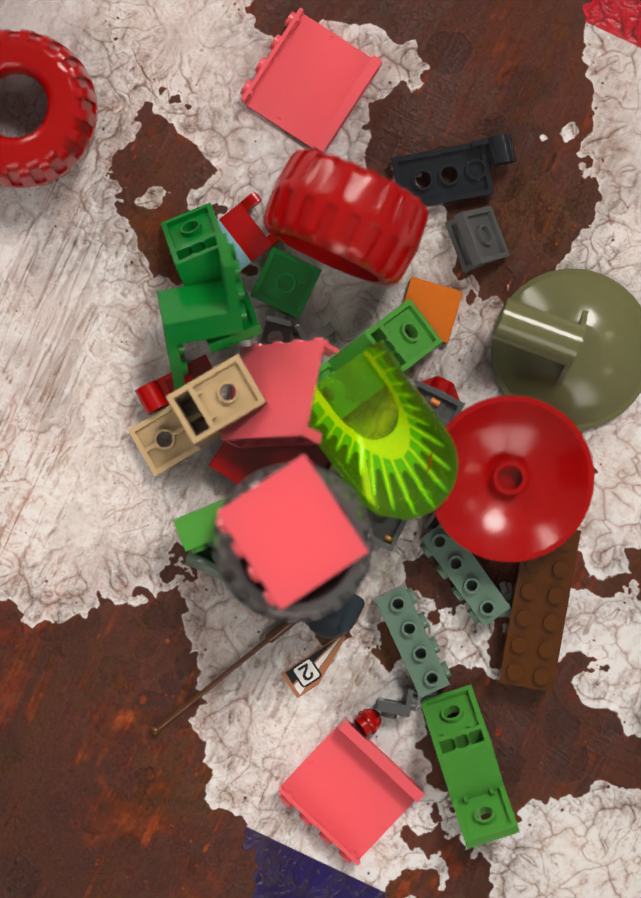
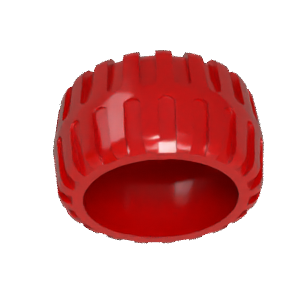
(70, 110)
(346, 217)

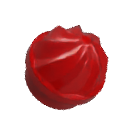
(368, 721)

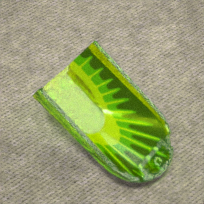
(384, 436)

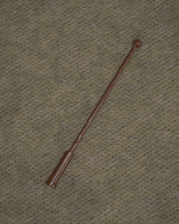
(270, 637)

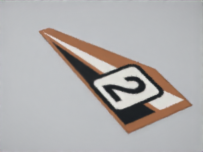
(310, 670)

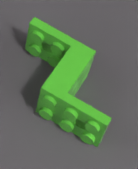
(392, 332)
(469, 766)

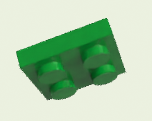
(285, 282)

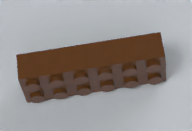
(537, 618)

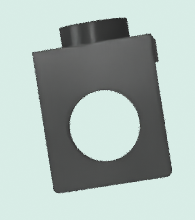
(277, 322)

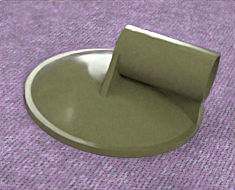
(571, 345)

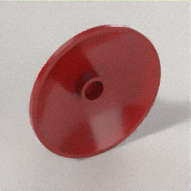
(518, 479)

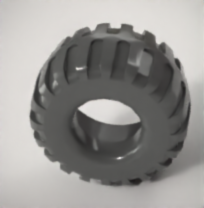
(323, 598)

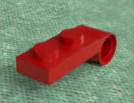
(154, 393)

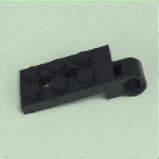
(469, 160)

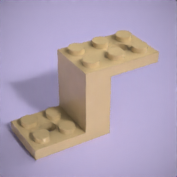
(197, 415)

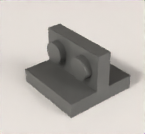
(477, 238)

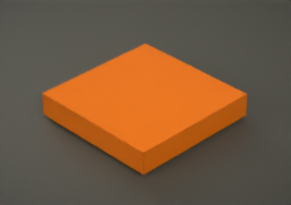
(436, 304)

